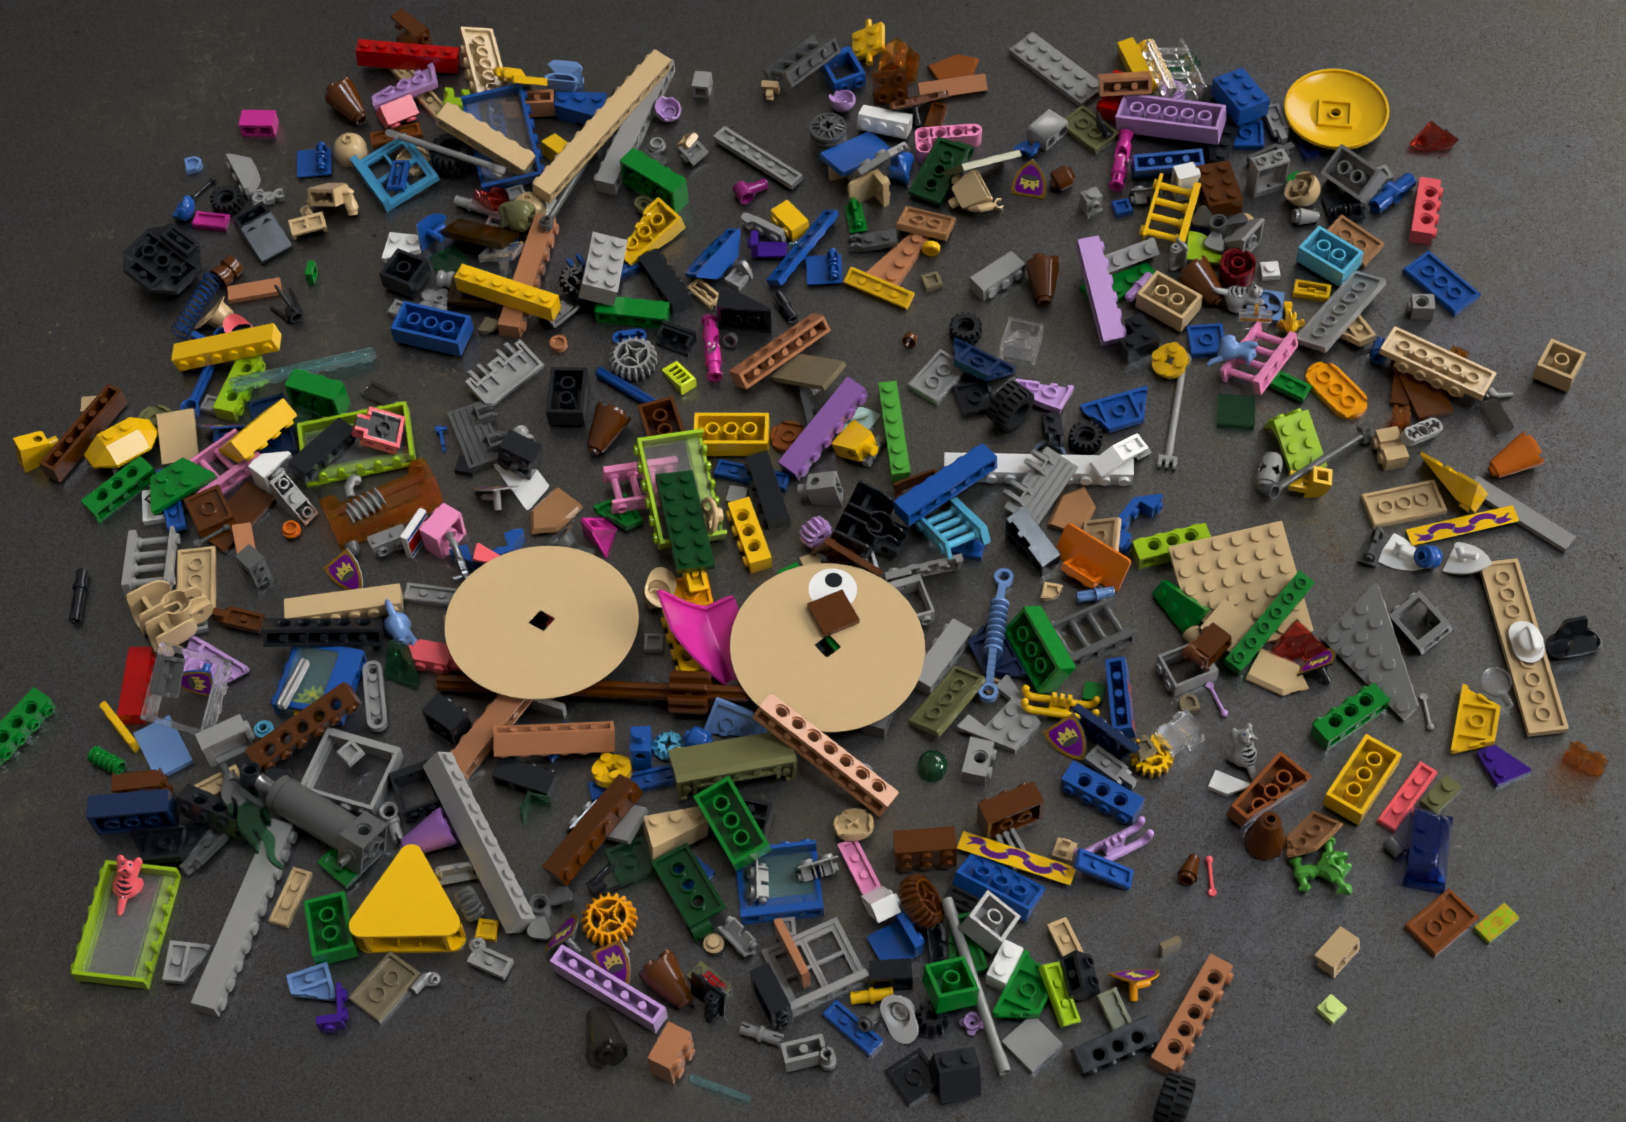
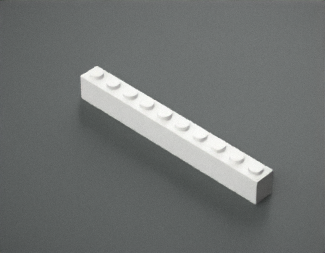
(1013, 468)

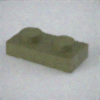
(1441, 794)

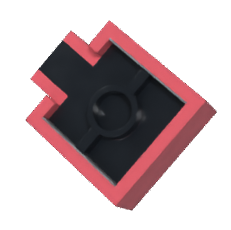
(379, 430)

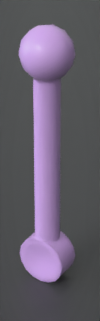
(1210, 686)

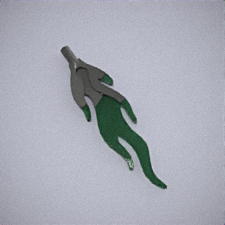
(248, 813)

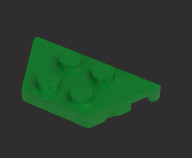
(176, 483)
(1024, 993)

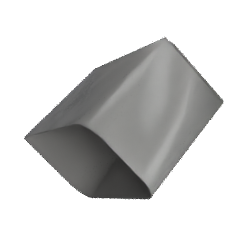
(1047, 129)

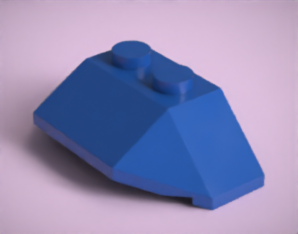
(716, 256)

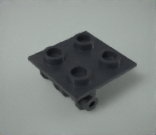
(1343, 204)
(712, 997)

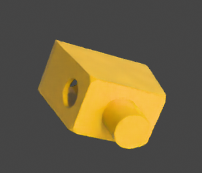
(855, 442)
(32, 449)

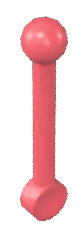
(1211, 892)

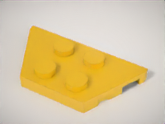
(1475, 722)

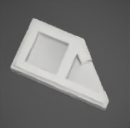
(1226, 784)

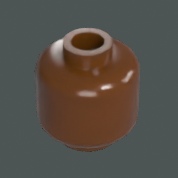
(1062, 178)

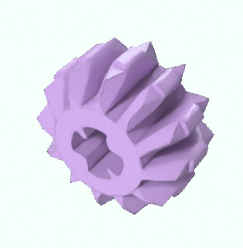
(815, 531)

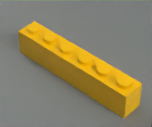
(507, 292)
(226, 347)

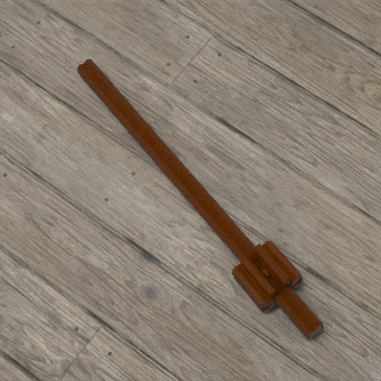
(685, 693)

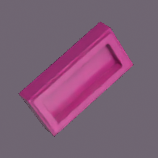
(211, 221)

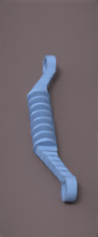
(995, 632)

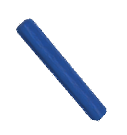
(623, 386)

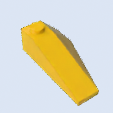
(655, 229)

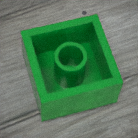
(950, 984)

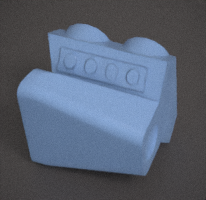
(565, 76)

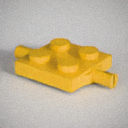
(869, 41)

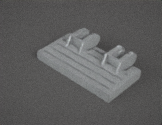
(505, 373)
(1042, 488)

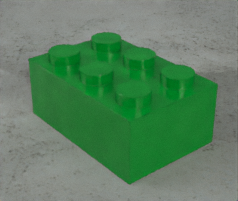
(317, 393)
(329, 928)

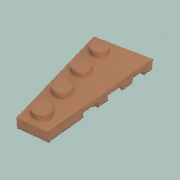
(899, 260)

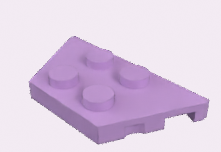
(195, 643)

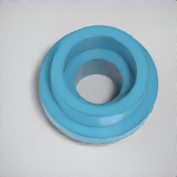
(262, 724)

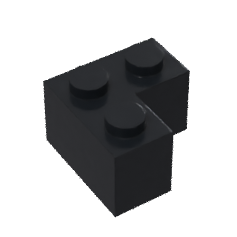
(1139, 339)

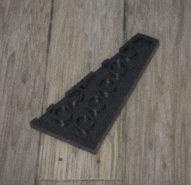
(1224, 149)

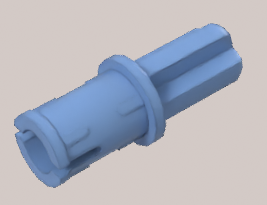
(1095, 594)

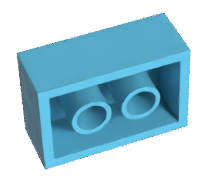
(1329, 256)

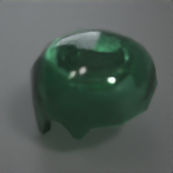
(932, 766)

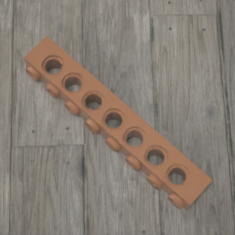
(825, 754)

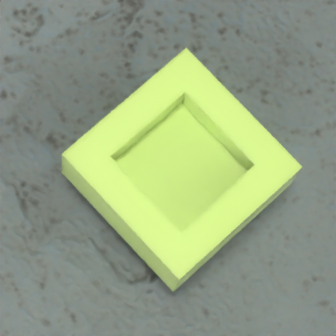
(1331, 1009)

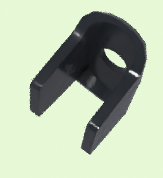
(1582, 639)

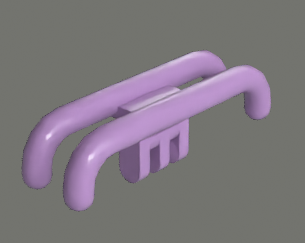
(1114, 845)

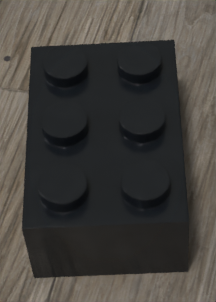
(568, 396)

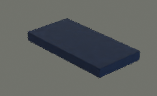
(286, 440)

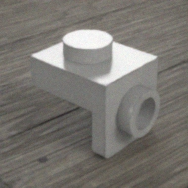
(694, 153)

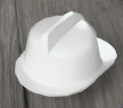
(1526, 641)
(900, 1018)

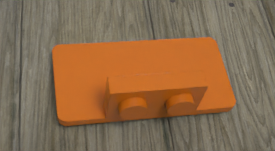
(1091, 559)

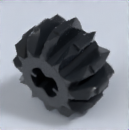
(931, 1026)

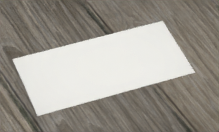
(528, 490)

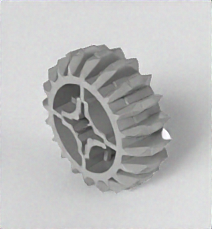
(632, 358)

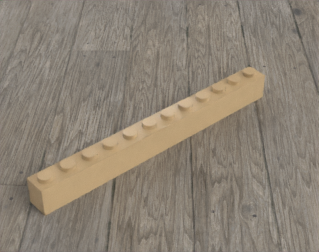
(601, 126)

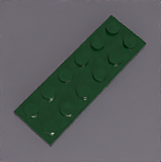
(684, 522)

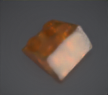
(900, 56)

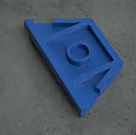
(1118, 410)

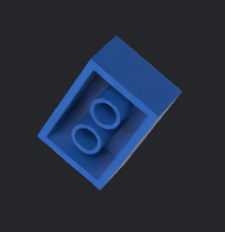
(1241, 96)

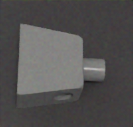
(823, 489)

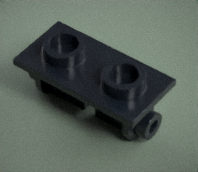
(937, 943)

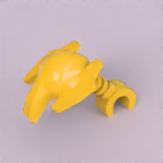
(1290, 322)

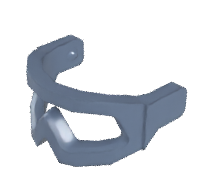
(1055, 445)

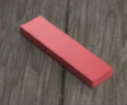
(1407, 797)

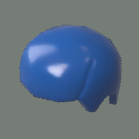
(184, 209)

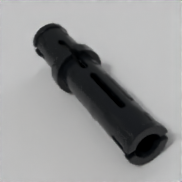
(79, 589)

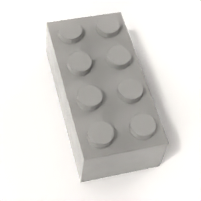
(603, 269)

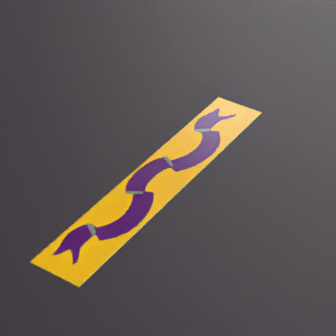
(1462, 525)
(1016, 858)

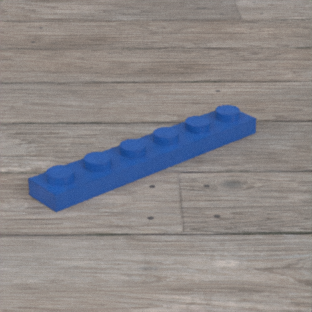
(802, 247)

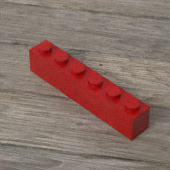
(407, 56)

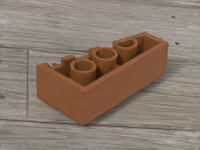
(1272, 786)

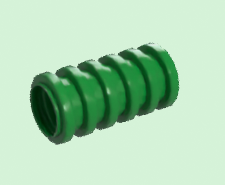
(105, 760)

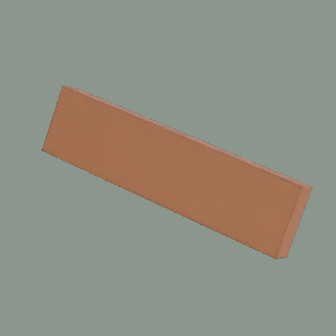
(955, 86)

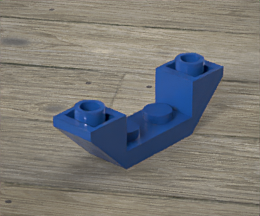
(1147, 505)
(514, 539)

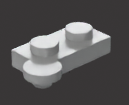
(488, 960)

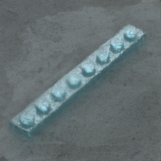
(313, 366)

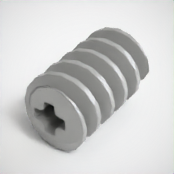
(365, 505)

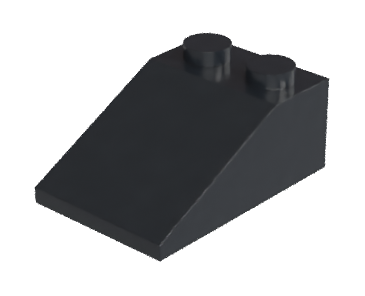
(742, 313)

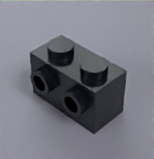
(1079, 976)

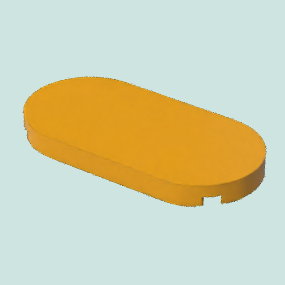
(1336, 390)

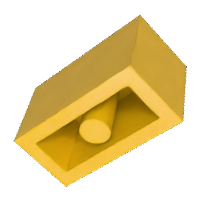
(790, 220)

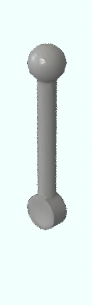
(1423, 697)

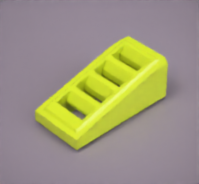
(684, 387)

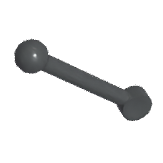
(197, 543)

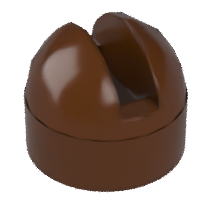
(910, 344)

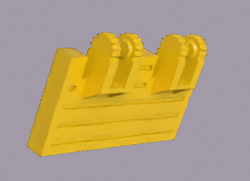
(517, 76)

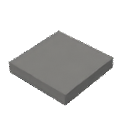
(629, 825)
(1032, 1044)

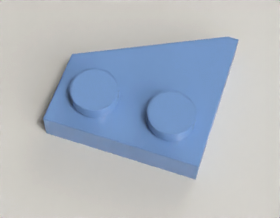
(312, 983)

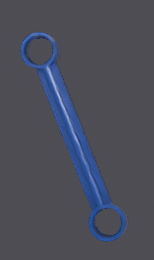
(201, 384)

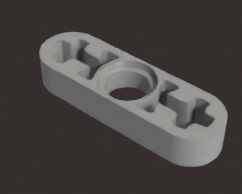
(1418, 437)

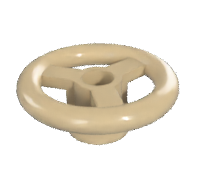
(713, 515)

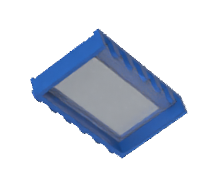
(505, 112)

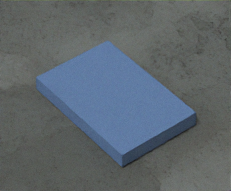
(163, 748)

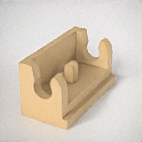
(307, 224)
(1337, 951)

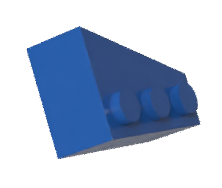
(578, 106)

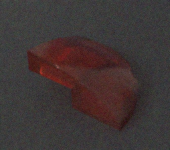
(1433, 138)
(492, 199)
(1298, 643)

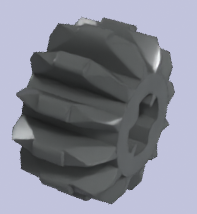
(469, 903)

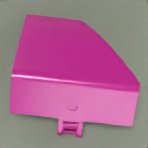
(703, 631)

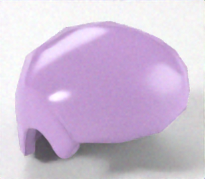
(842, 100)
(667, 109)

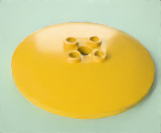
(1356, 99)

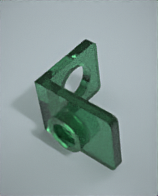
(531, 798)

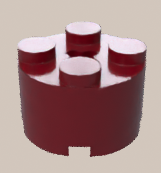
(1237, 268)

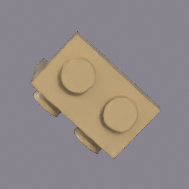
(870, 185)

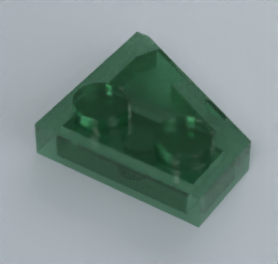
(400, 664)

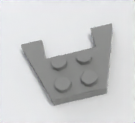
(881, 156)
(1010, 726)

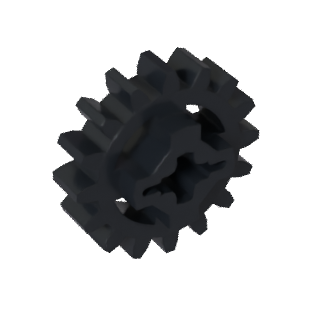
(571, 280)

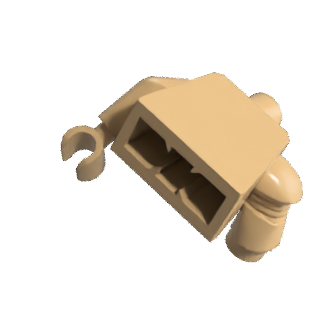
(972, 193)
(330, 195)

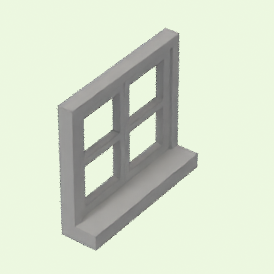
(827, 991)

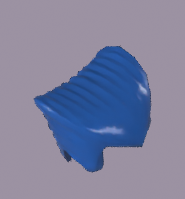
(901, 167)

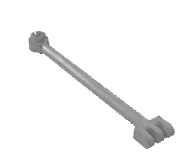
(497, 169)
(1168, 458)

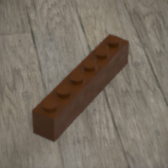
(82, 432)
(592, 829)

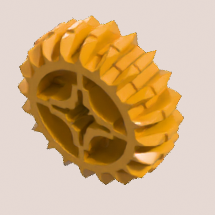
(599, 909)

